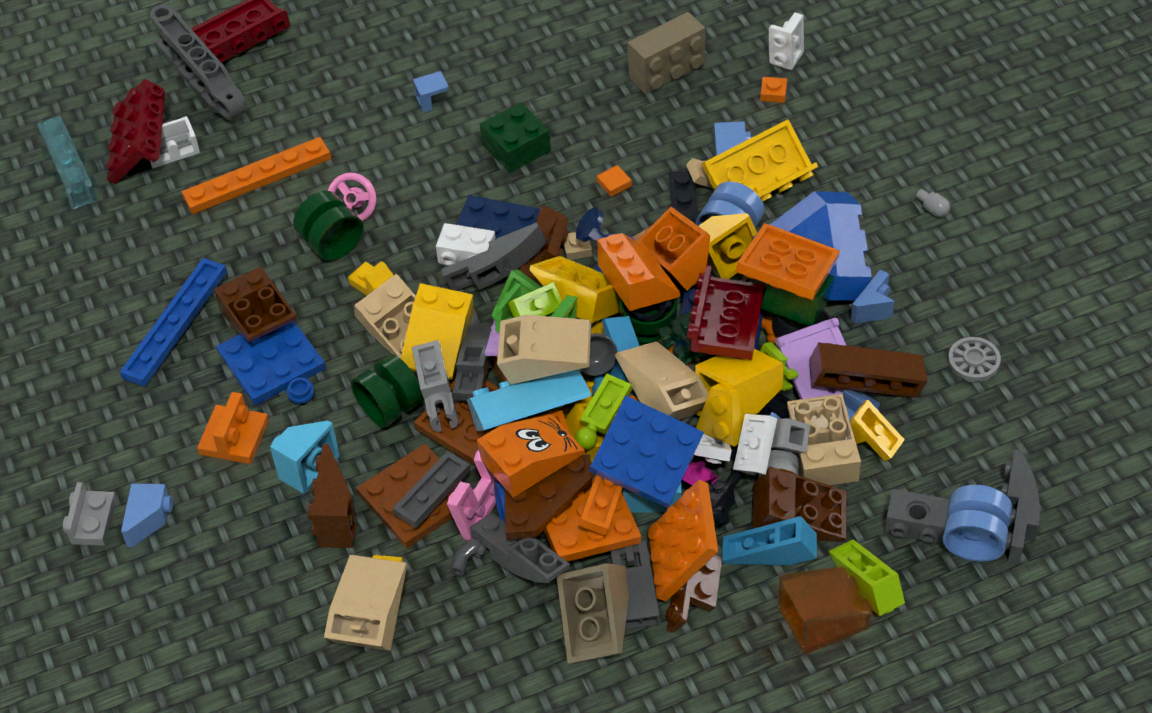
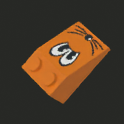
(527, 451)

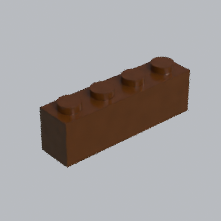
(867, 370)

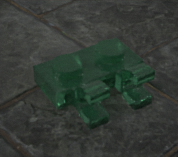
(678, 332)

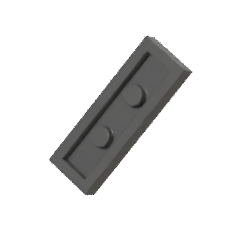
(431, 489)

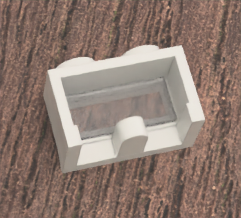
(176, 142)

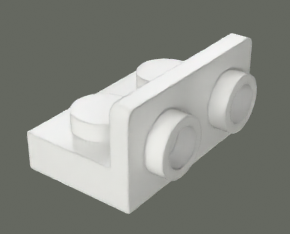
(787, 42)
(755, 444)

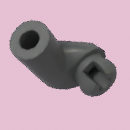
(463, 554)

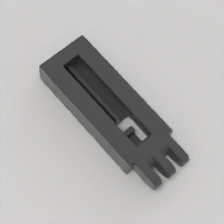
(642, 601)

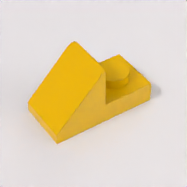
(369, 278)
(873, 428)

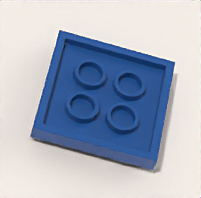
(270, 361)
(646, 451)

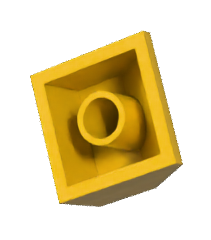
(728, 241)

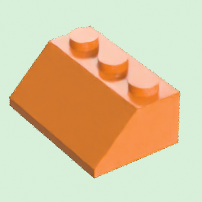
(678, 247)
(634, 272)

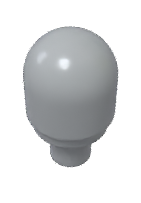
(934, 203)

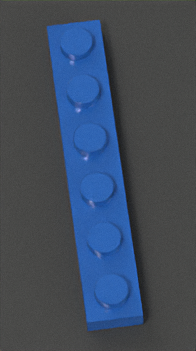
(173, 322)

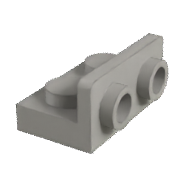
(89, 516)

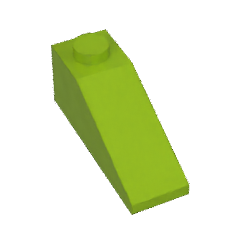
(874, 578)

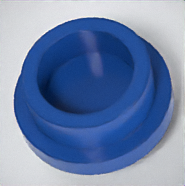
(300, 390)

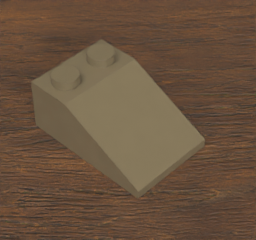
(593, 611)

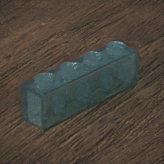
(66, 162)

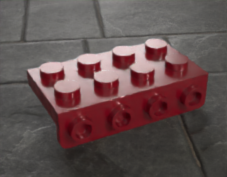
(241, 27)
(136, 129)
(725, 316)

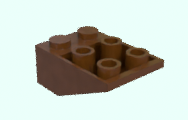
(253, 305)
(787, 496)
(332, 505)

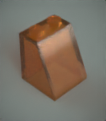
(822, 607)

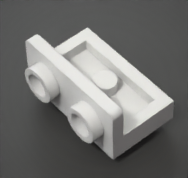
(461, 242)

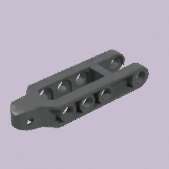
(183, 56)

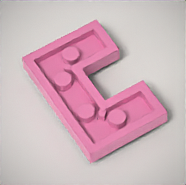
(472, 505)

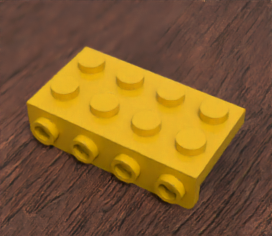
(763, 162)

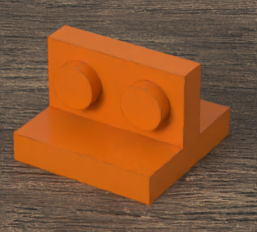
(233, 431)

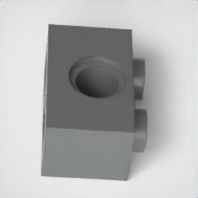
(929, 509)

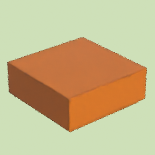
(614, 180)

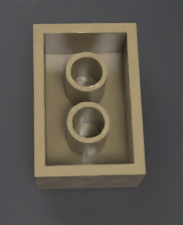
(666, 52)

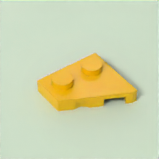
(721, 415)

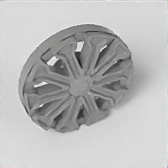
(974, 359)

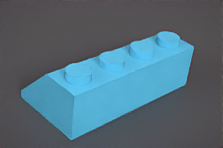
(525, 398)

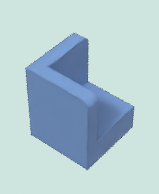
(428, 86)

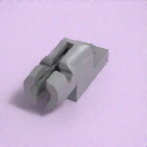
(434, 383)

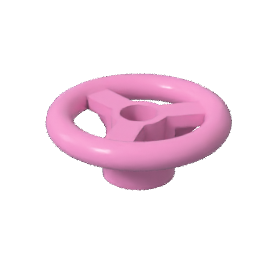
(361, 196)

